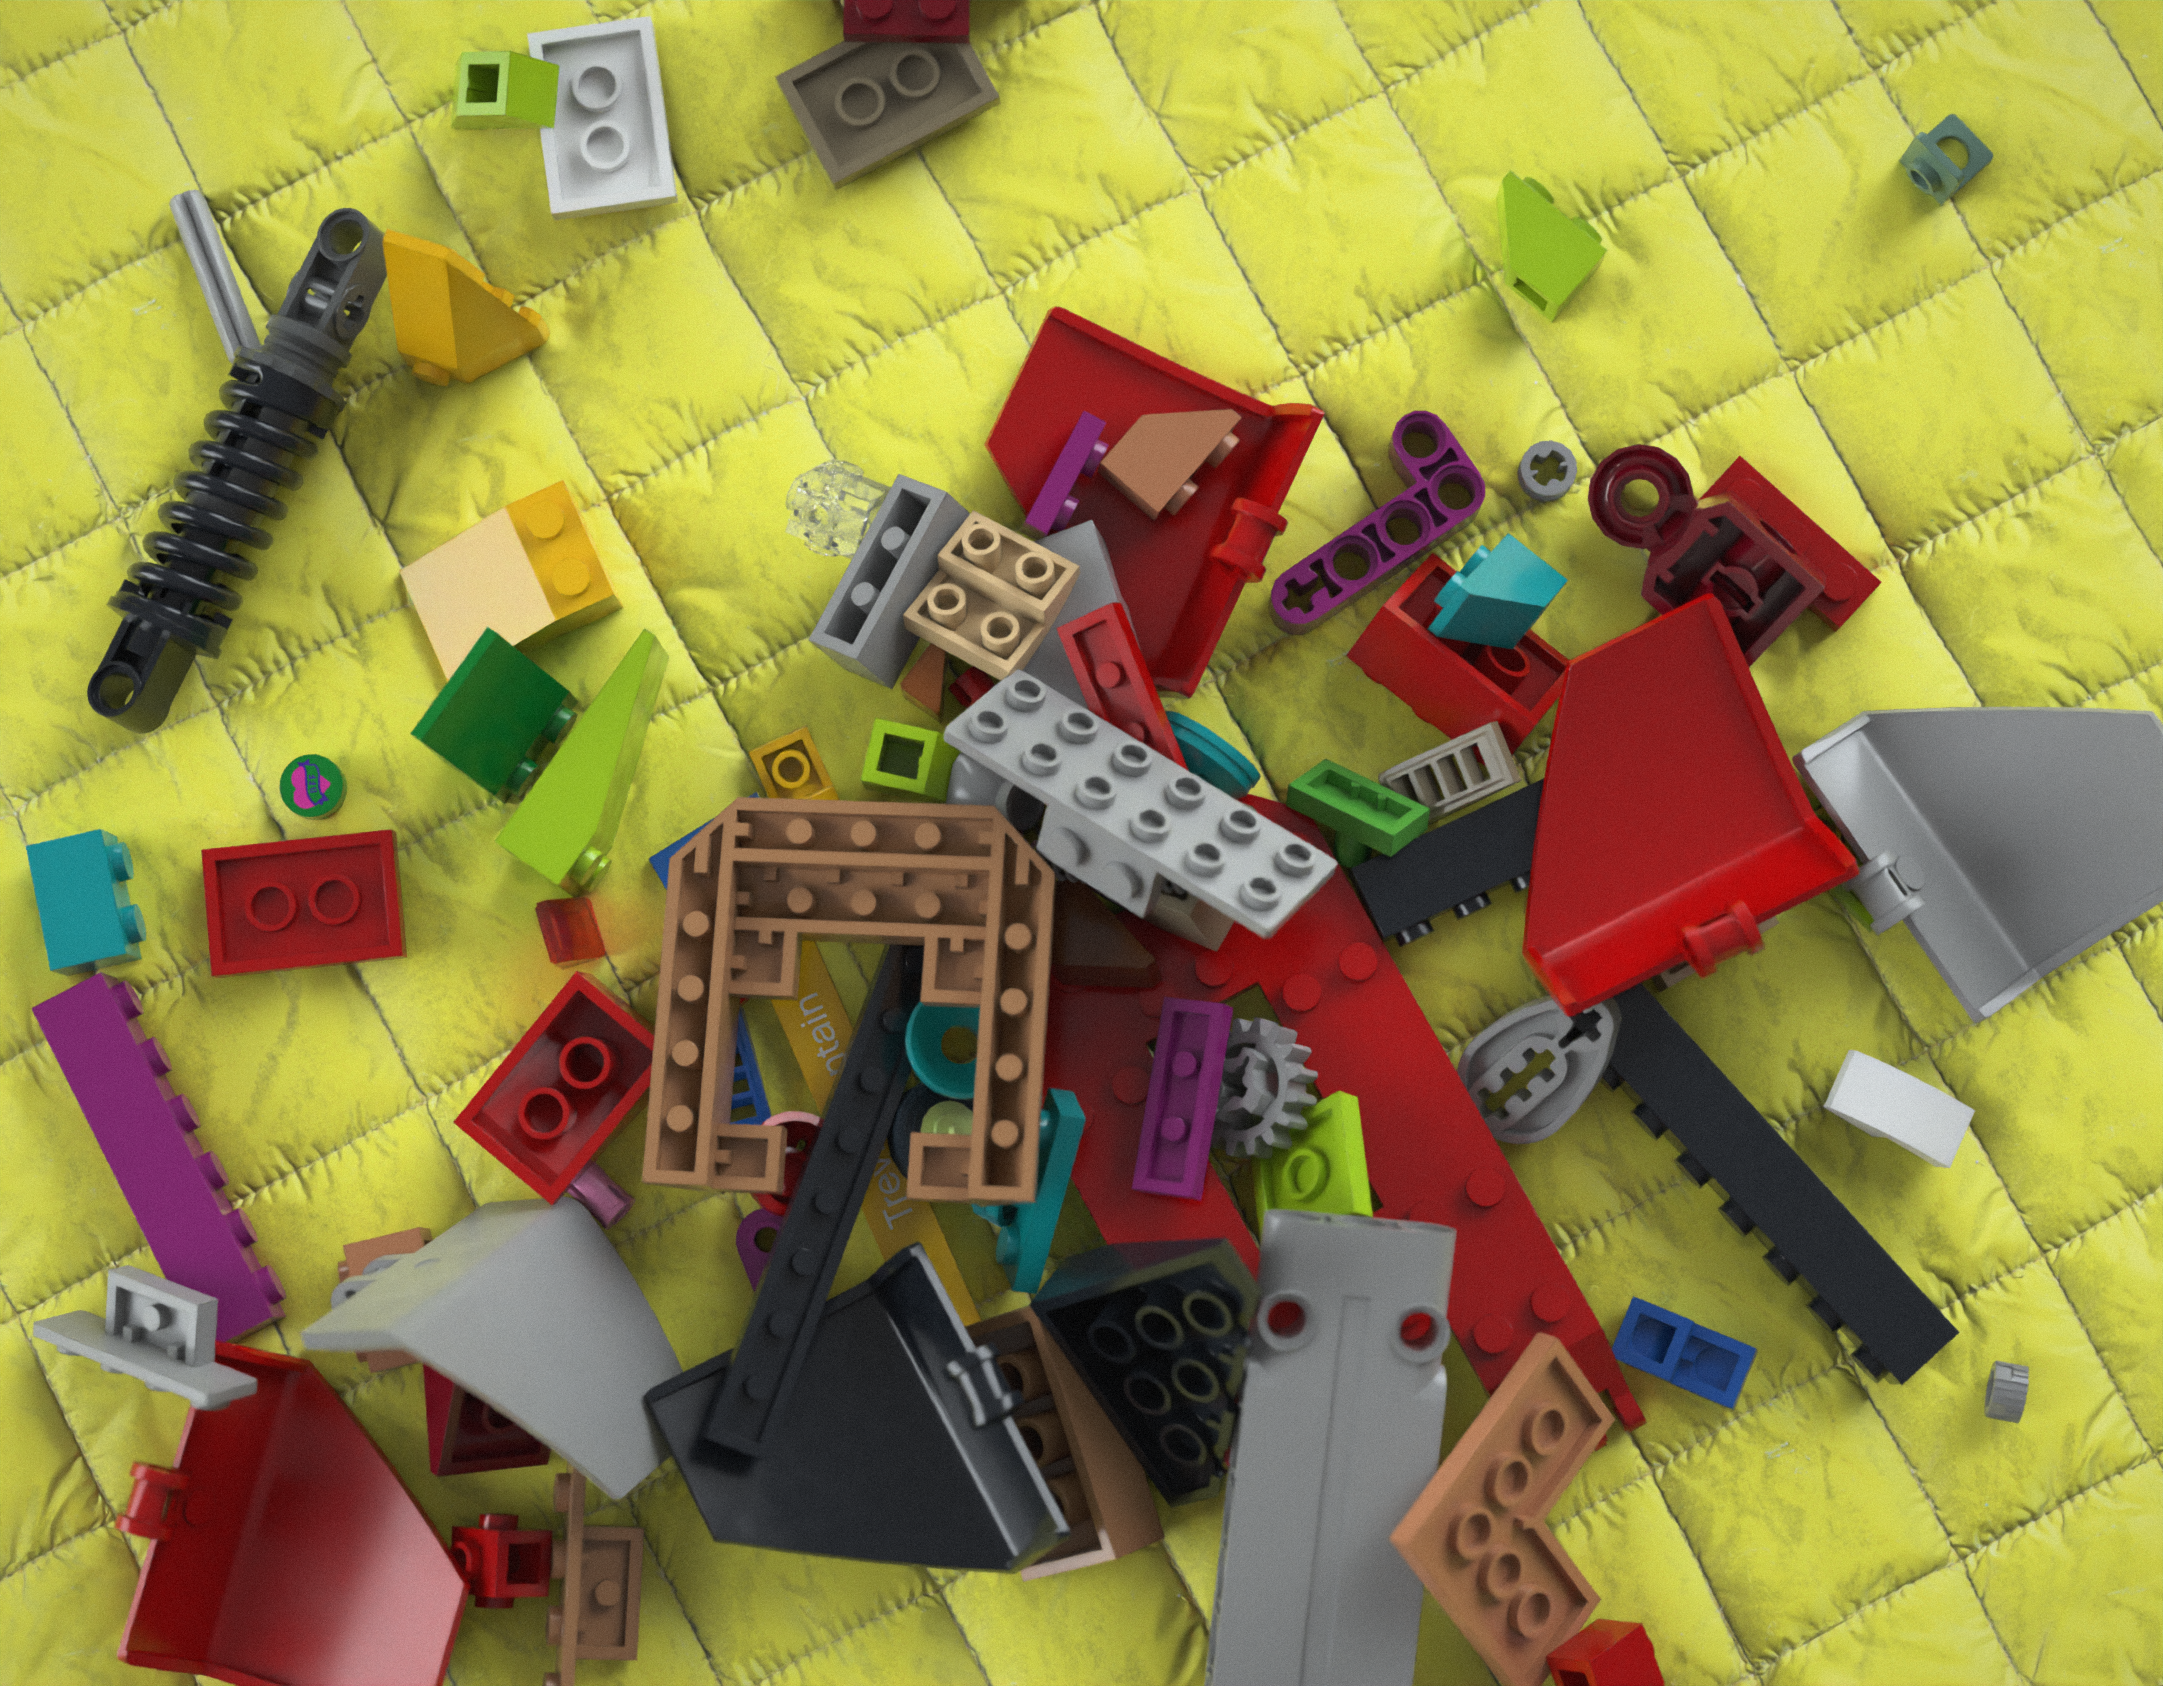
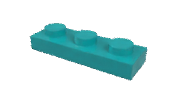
(1026, 1243)

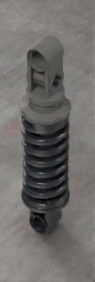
(271, 408)

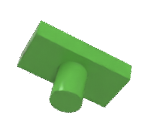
(1358, 810)

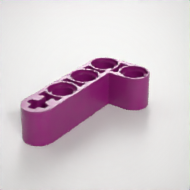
(1369, 536)

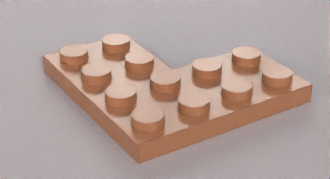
(1480, 1520)

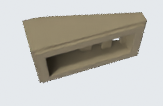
(1416, 782)

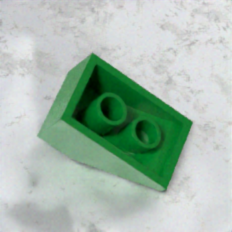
(497, 717)

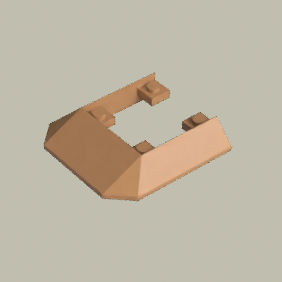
(852, 874)

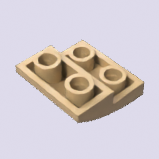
(992, 597)

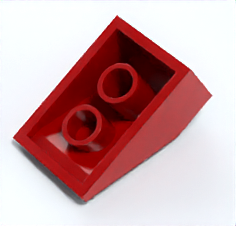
(565, 1088)

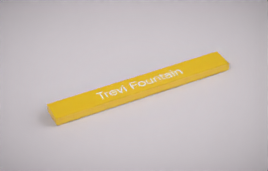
(819, 1037)

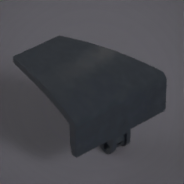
(886, 1445)

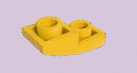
(793, 768)

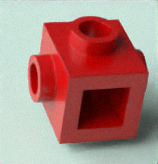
(503, 1559)

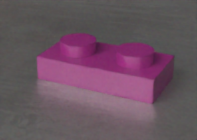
(1079, 455)

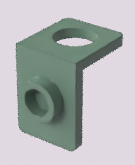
(1933, 170)

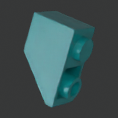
(1496, 596)

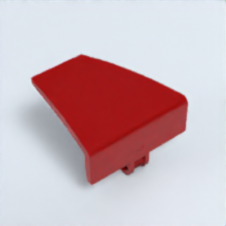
(1181, 568)
(1666, 815)
(287, 1546)

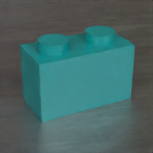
(86, 902)

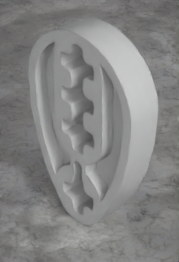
(1555, 1094)

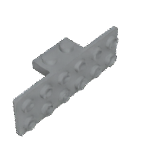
(1132, 815)

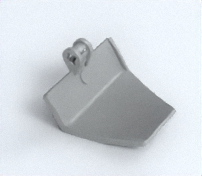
(1997, 832)
(532, 1320)

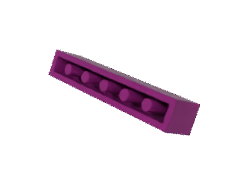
(156, 1154)

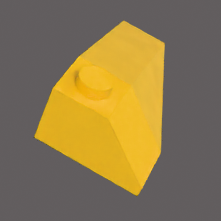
(449, 317)

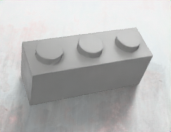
(890, 569)

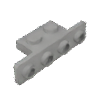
(155, 1335)

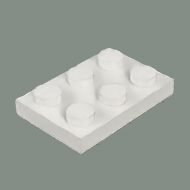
(609, 120)

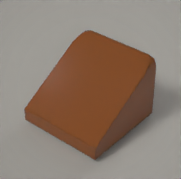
(927, 682)

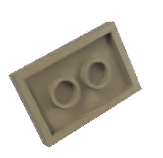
(883, 100)

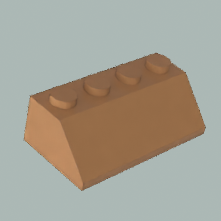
(1074, 1448)

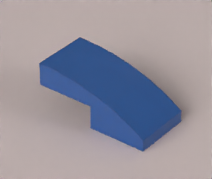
(1683, 1353)

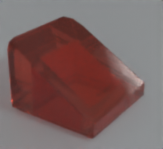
(570, 931)

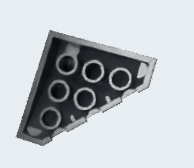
(1160, 1350)

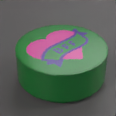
(313, 787)

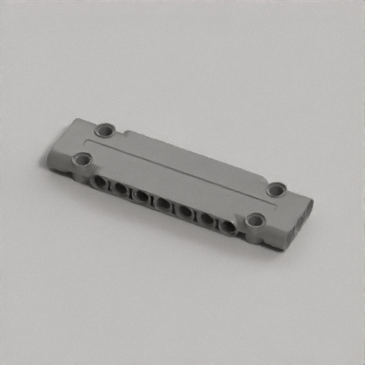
(1331, 1455)

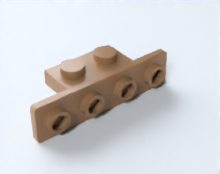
(598, 1585)

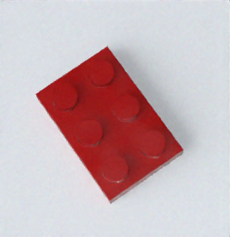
(304, 903)

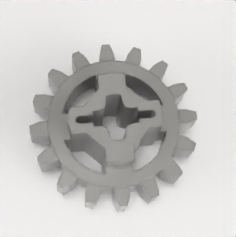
(1261, 1089)

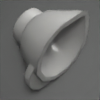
(978, 785)

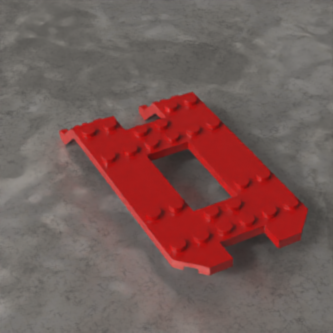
(1419, 1126)

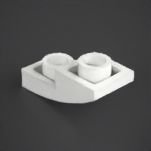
(1899, 1108)

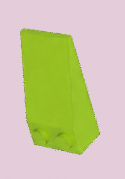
(580, 797)

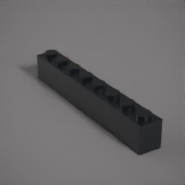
(1769, 1192)

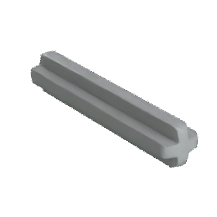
(213, 272)

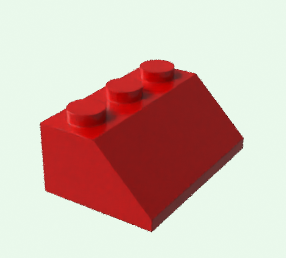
(1452, 680)

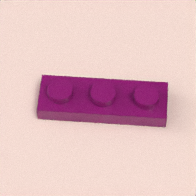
(1182, 1098)

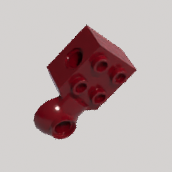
(1704, 547)

